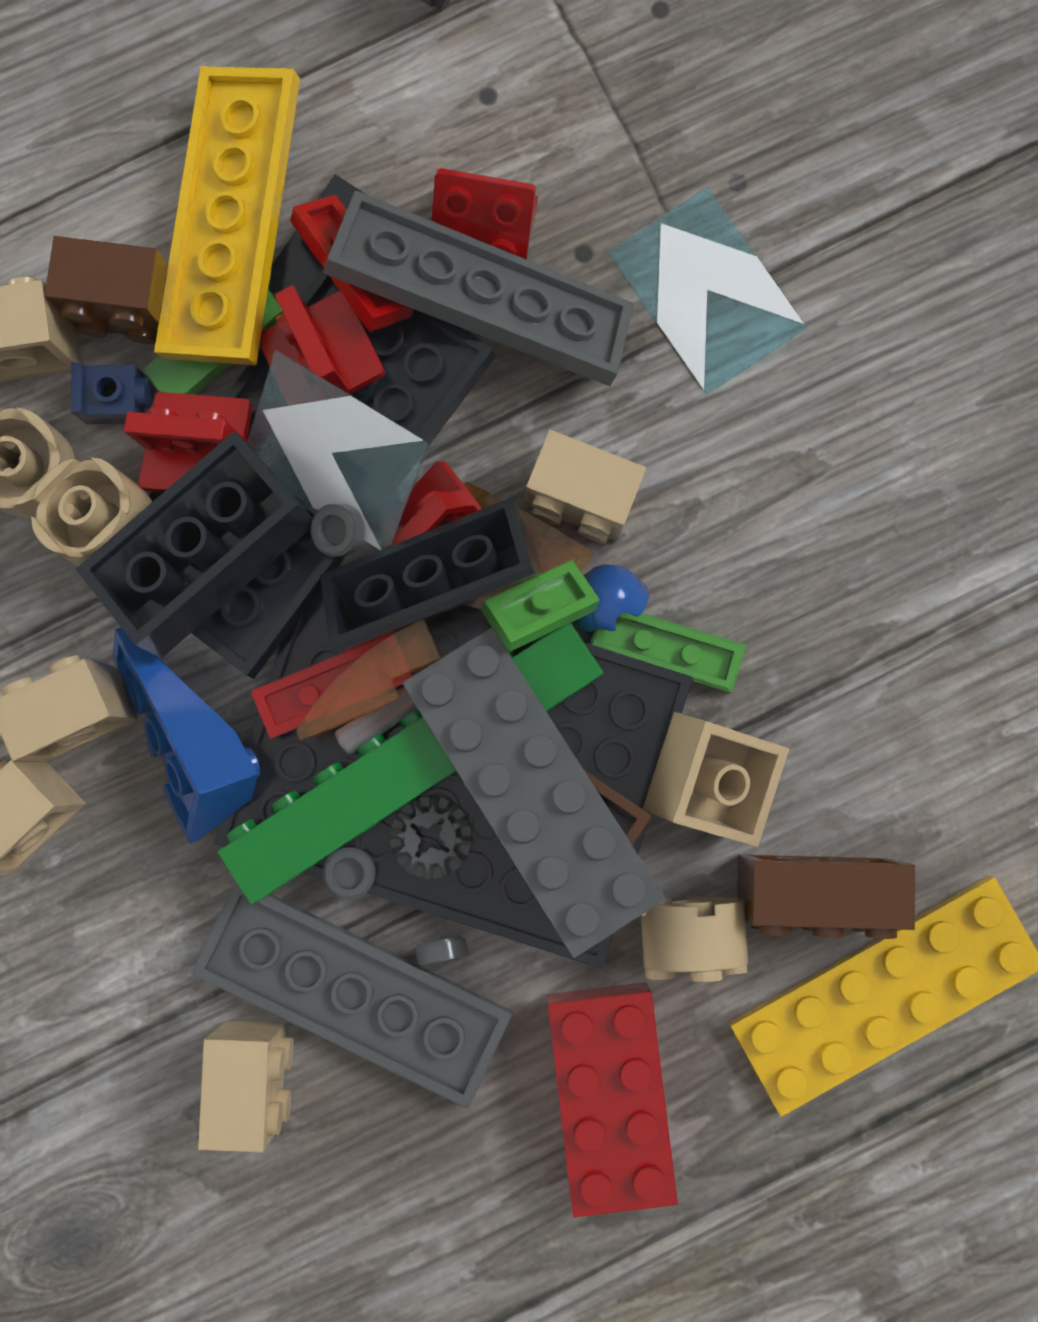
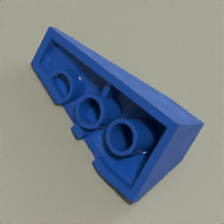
(201, 753)

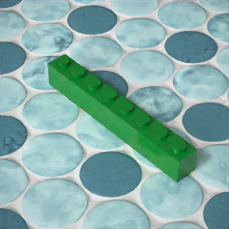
(381, 780)

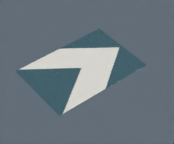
(707, 290)
(335, 448)

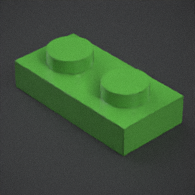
(540, 605)

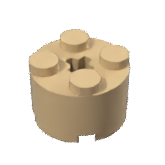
(39, 451)
(84, 507)
(695, 937)

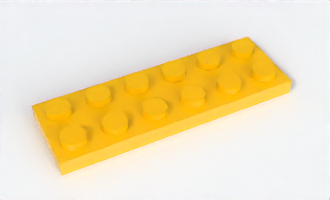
(227, 215)
(886, 995)

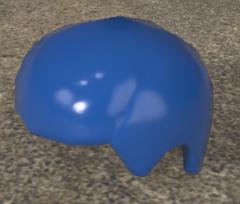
(618, 593)

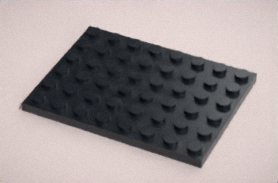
(609, 725)

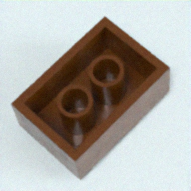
(827, 894)

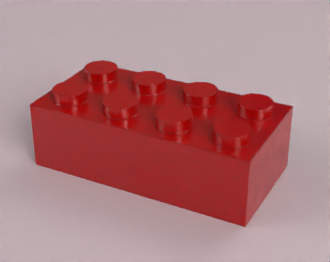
(612, 1099)

